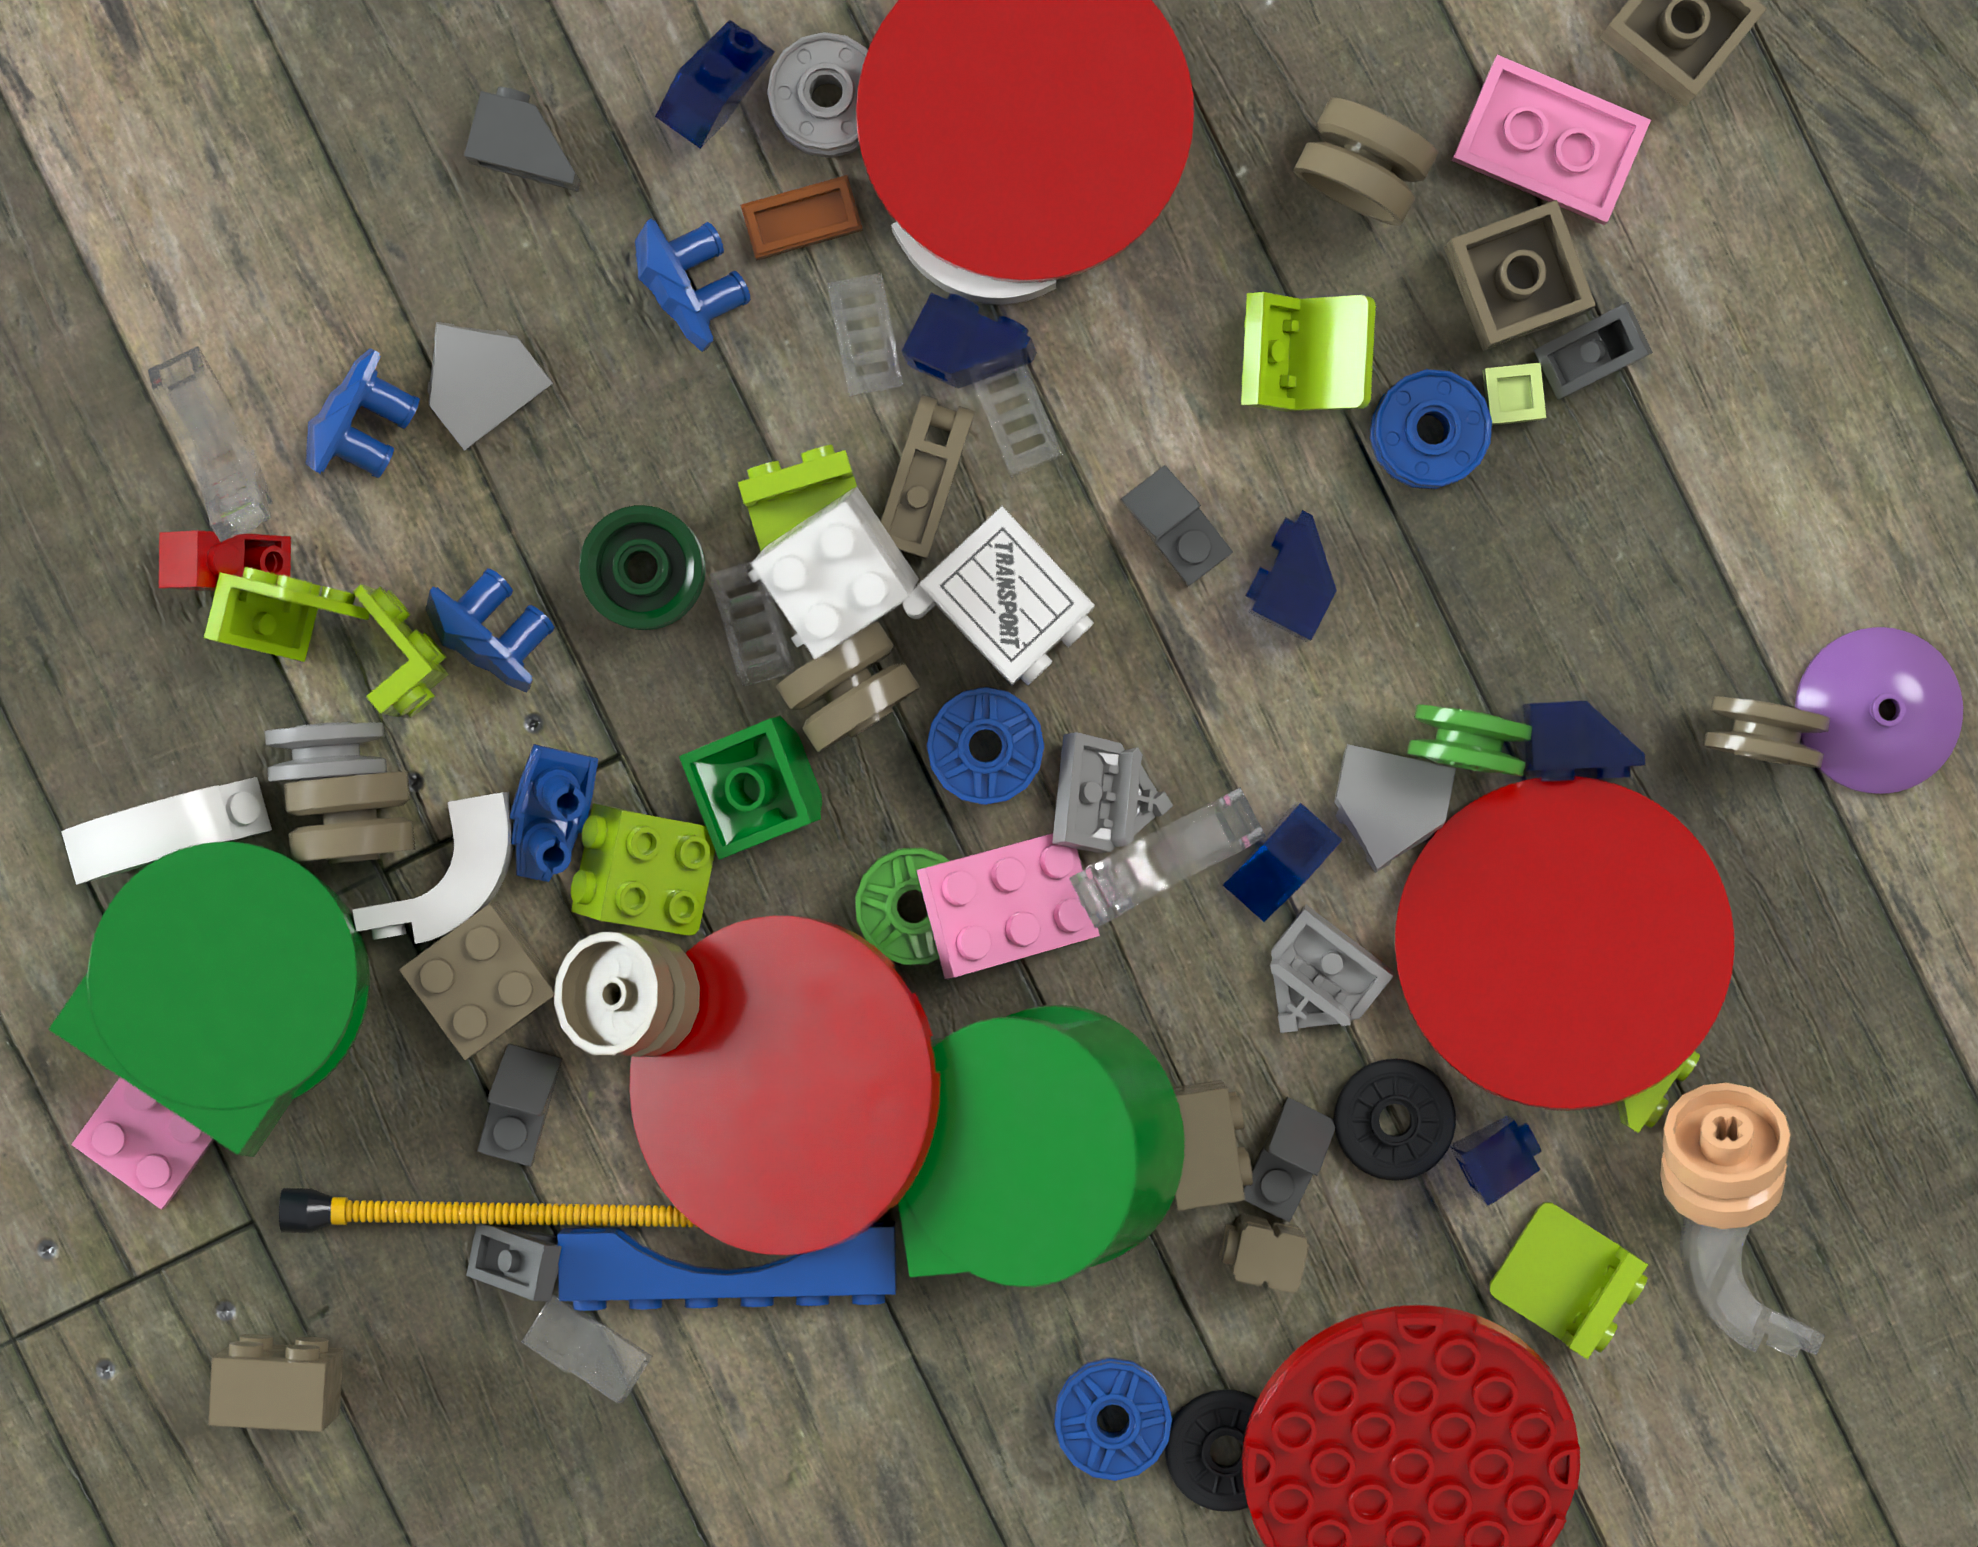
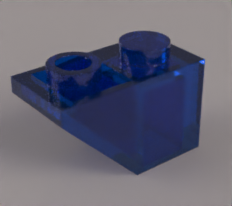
(713, 83)
(964, 346)
(1298, 583)
(1576, 737)
(1282, 861)

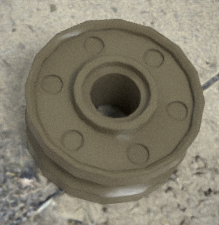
(1766, 731)

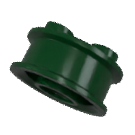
(606, 561)

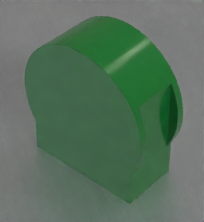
(222, 988)
(1044, 1149)

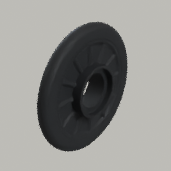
(1430, 1125)
(1190, 1443)

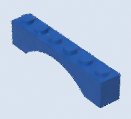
(612, 1265)

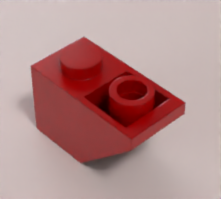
(197, 557)

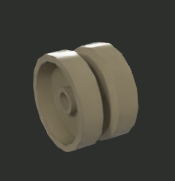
(1365, 161)
(852, 694)
(349, 817)
(626, 995)

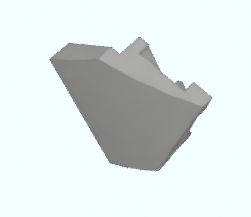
(480, 379)
(1103, 795)
(1391, 801)
(1323, 975)

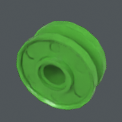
(1469, 740)
(877, 906)

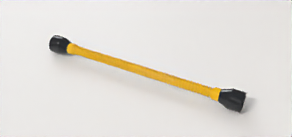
(310, 1210)

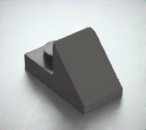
(1593, 351)
(1177, 525)
(519, 1104)
(1289, 1159)
(515, 1260)

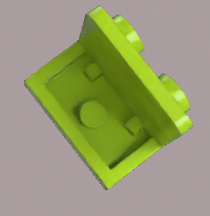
(1308, 352)
(788, 496)
(270, 616)
(410, 686)
(643, 871)
(1568, 1279)

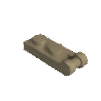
(925, 477)

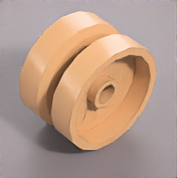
(1724, 1155)

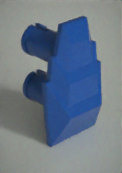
(663, 270)
(331, 429)
(462, 630)
(550, 810)

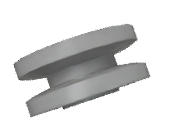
(795, 77)
(325, 751)

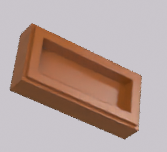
(801, 217)

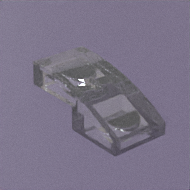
(587, 1349)

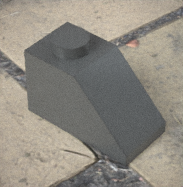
(516, 140)

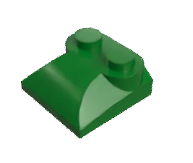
(753, 786)

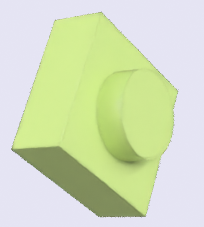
(1514, 393)

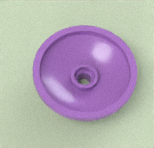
(1849, 684)

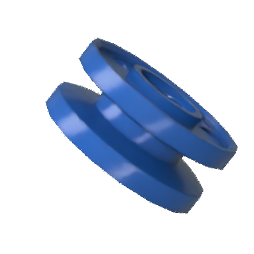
(1464, 422)
(977, 779)
(1120, 1452)

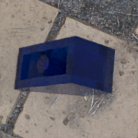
(1497, 1158)

